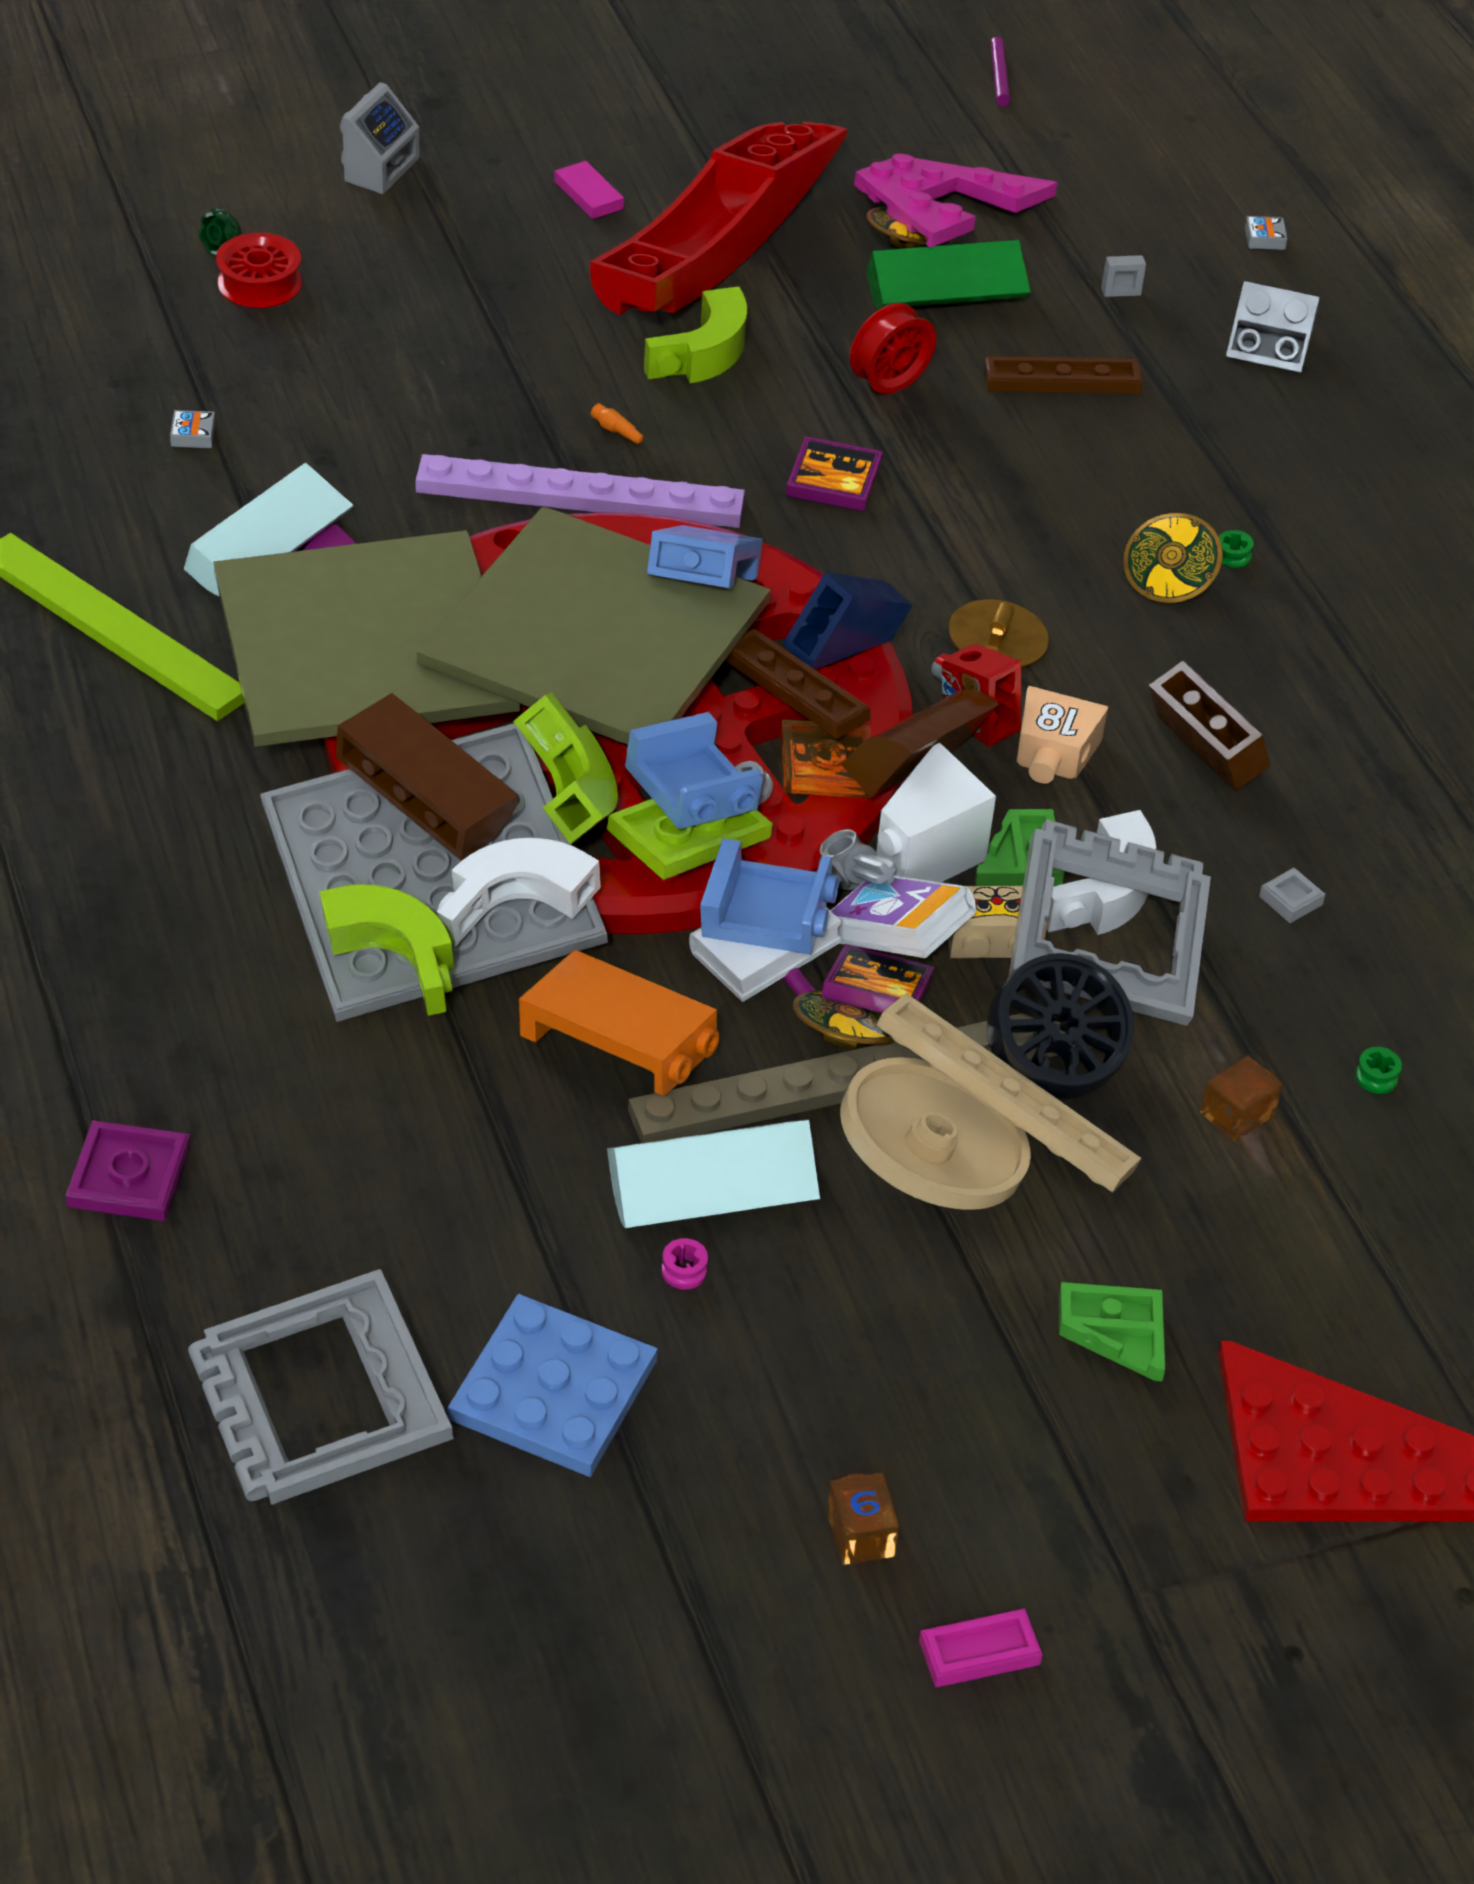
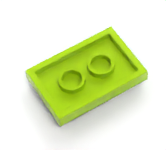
(674, 850)

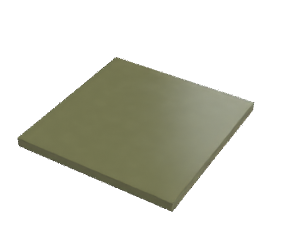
(586, 621)
(343, 629)

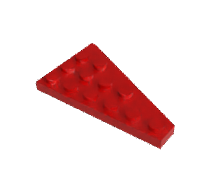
(1335, 1452)

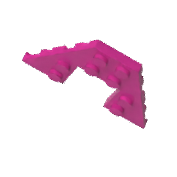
(912, 183)

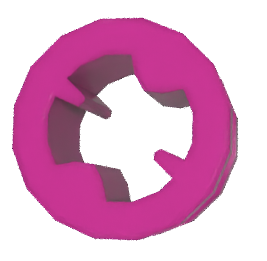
(682, 1250)

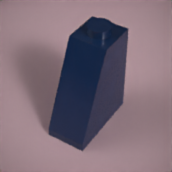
(845, 619)

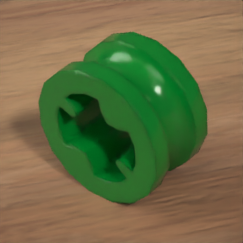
(1238, 540)
(1380, 1061)

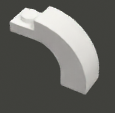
(518, 870)
(1097, 901)

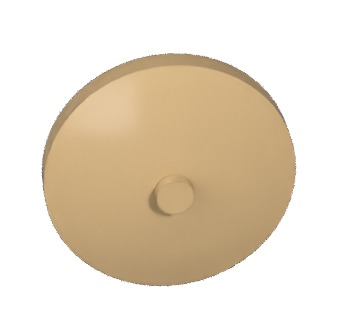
(932, 1136)

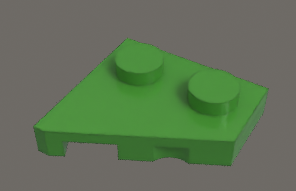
(1009, 849)
(1116, 1323)

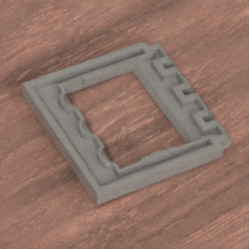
(1138, 869)
(390, 1362)

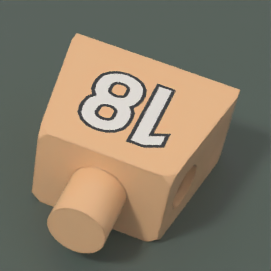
(1058, 734)

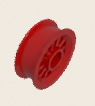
(259, 270)
(892, 348)

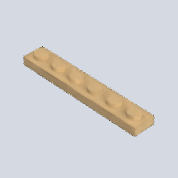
(1009, 1092)

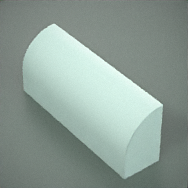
(269, 524)
(713, 1173)

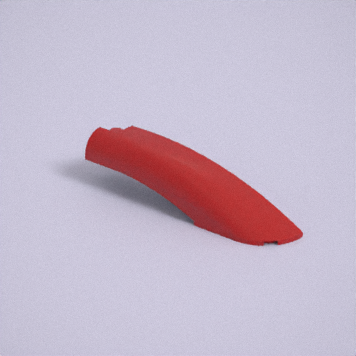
(717, 218)

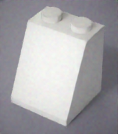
(937, 820)

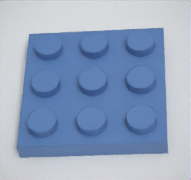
(553, 1385)

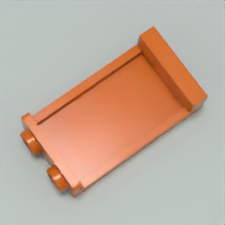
(621, 1017)

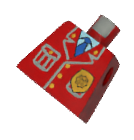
(992, 674)

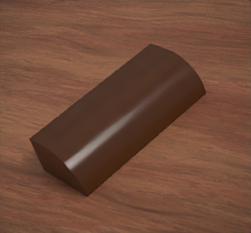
(899, 749)
(425, 775)

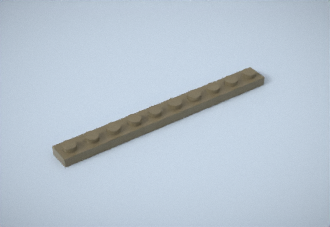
(774, 1090)

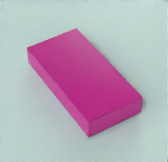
(589, 189)
(980, 1647)

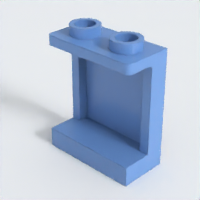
(704, 555)
(689, 773)
(766, 902)

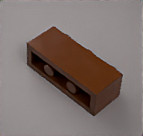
(1209, 725)

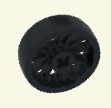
(1072, 1045)

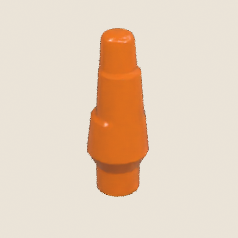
(615, 422)

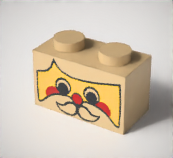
(992, 927)

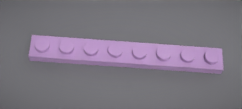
(578, 490)

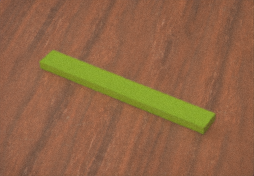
(118, 629)

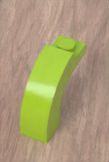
(707, 349)
(578, 766)
(394, 921)

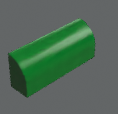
(948, 274)

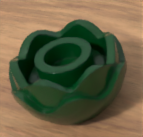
(217, 229)

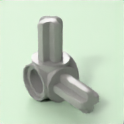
(855, 861)

